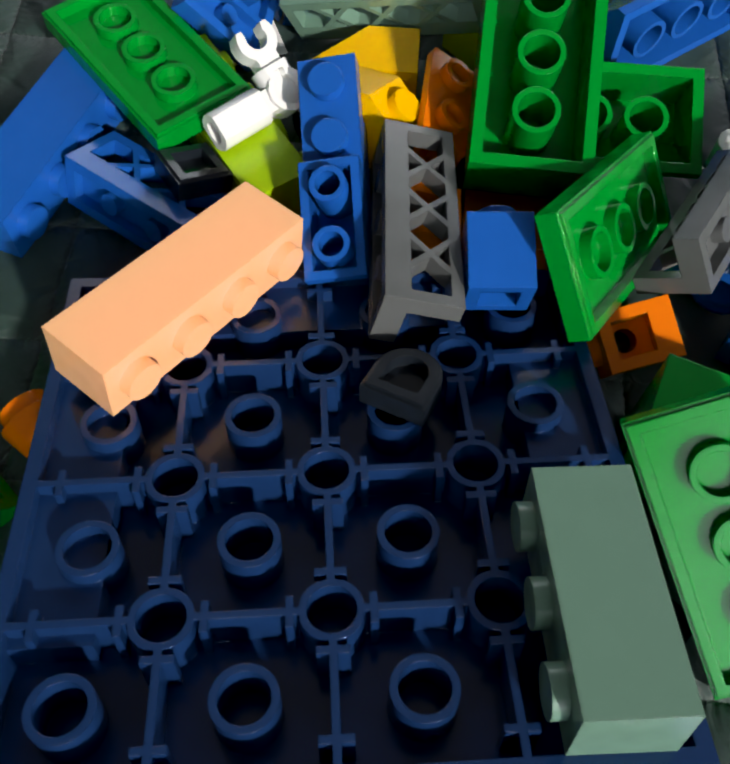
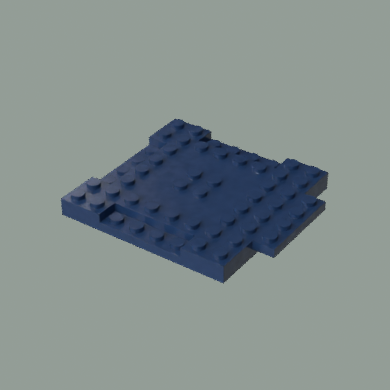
(288, 567)

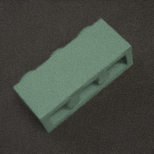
(605, 614)

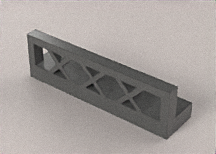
(398, 211)
(693, 239)

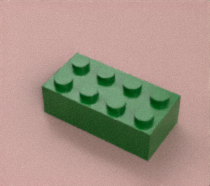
(535, 95)

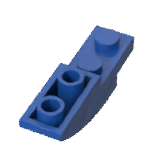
(333, 171)

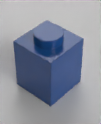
(499, 258)

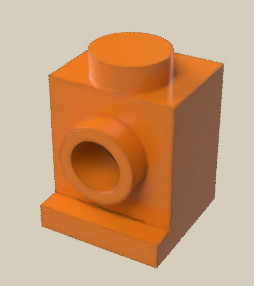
(651, 334)

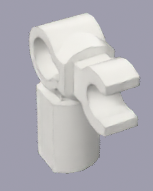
(254, 109)

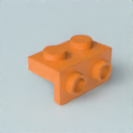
(446, 101)

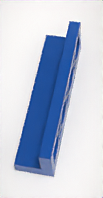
(119, 198)

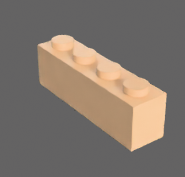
(175, 297)

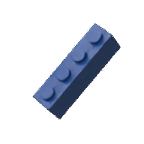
(52, 120)

